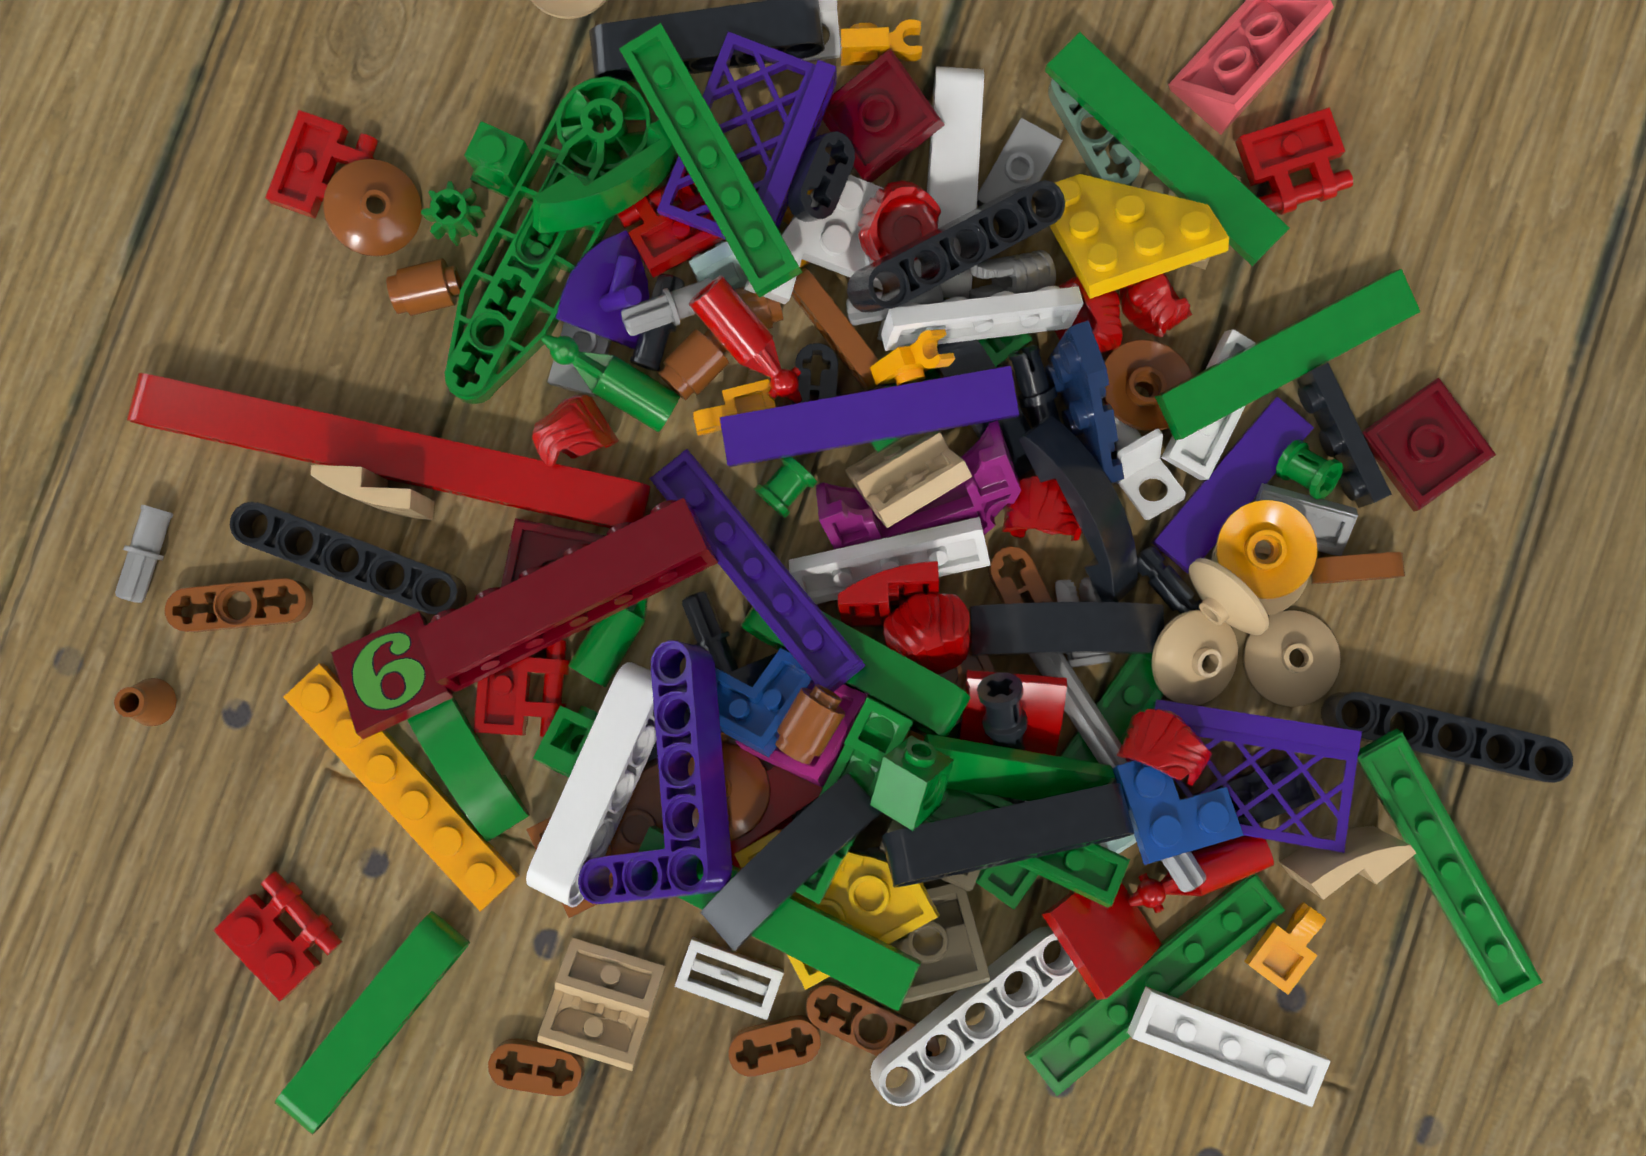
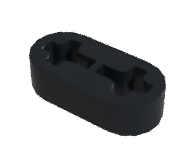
(818, 175)
(828, 378)

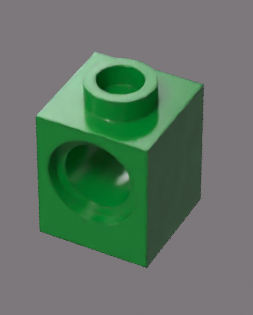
(911, 782)

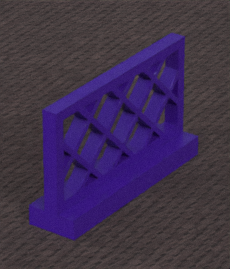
(799, 126)
(1280, 735)

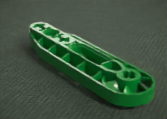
(531, 263)

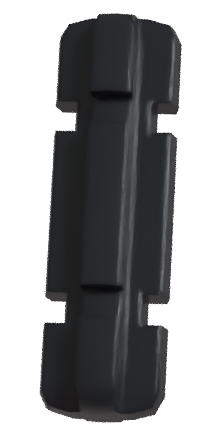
(1166, 581)

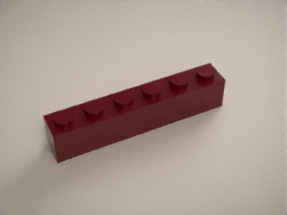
(566, 595)

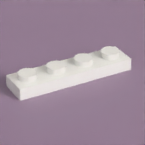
(983, 317)
(954, 545)
(1228, 1046)

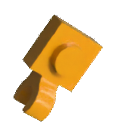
(867, 41)
(910, 362)
(736, 401)
(1283, 954)

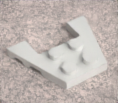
(832, 240)

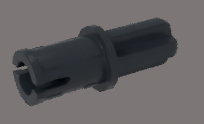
(652, 343)
(708, 630)

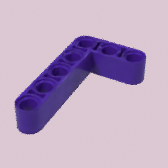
(678, 791)

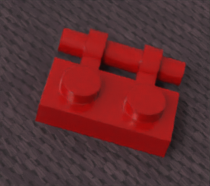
(1291, 147)
(310, 161)
(662, 240)
(504, 696)
(267, 943)

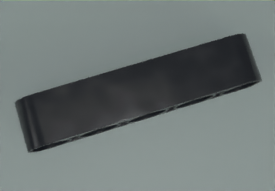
(700, 34)
(937, 250)
(327, 552)
(1468, 741)
(1007, 835)

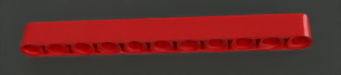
(386, 452)

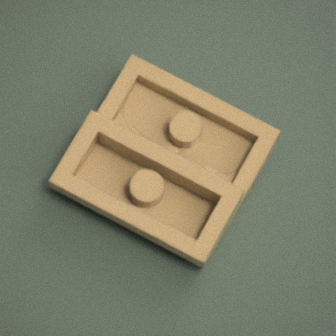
(907, 475)
(373, 491)
(1366, 853)
(601, 1004)

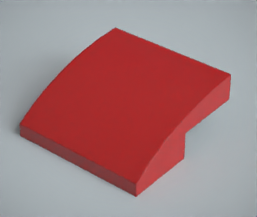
(871, 598)
(1041, 700)
(1103, 941)

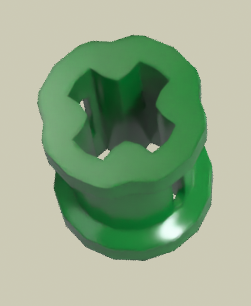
(1309, 469)
(785, 486)

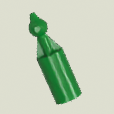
(617, 382)
(608, 644)

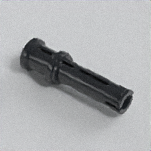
(1004, 717)

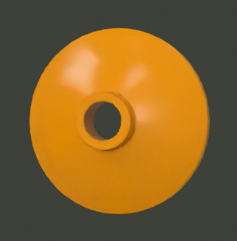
(1291, 545)

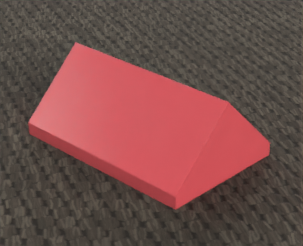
(1246, 56)

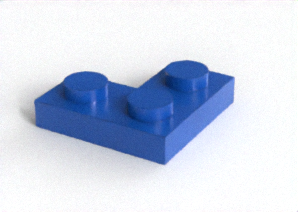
(757, 711)
(1169, 825)

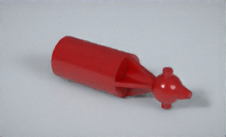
(744, 336)
(1221, 863)

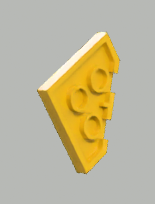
(1131, 233)
(863, 898)

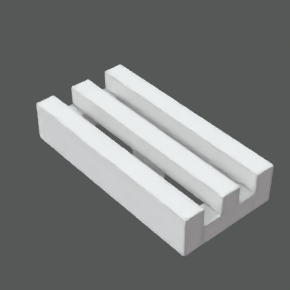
(724, 997)

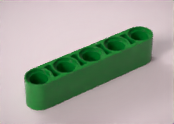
(889, 678)
(372, 1022)

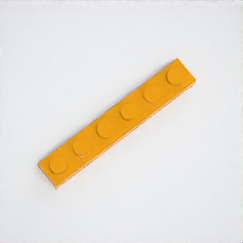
(404, 791)

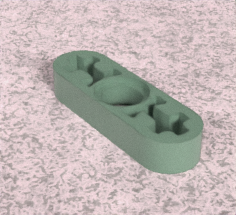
(1097, 165)

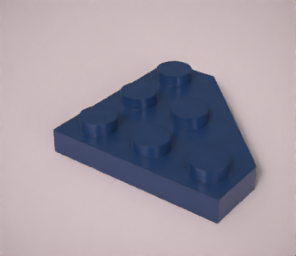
(1081, 378)

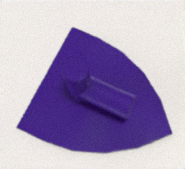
(604, 285)

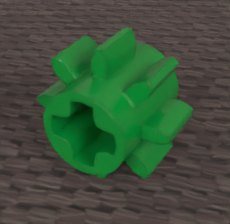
(452, 199)

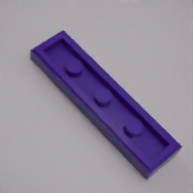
(1232, 484)

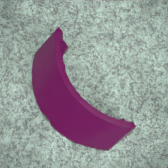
(993, 485)

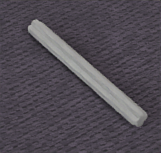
(1105, 747)

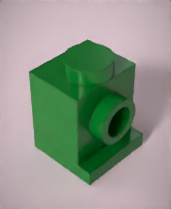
(497, 159)
(561, 742)

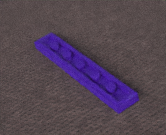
(869, 416)
(761, 575)

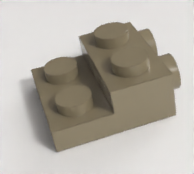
(946, 946)

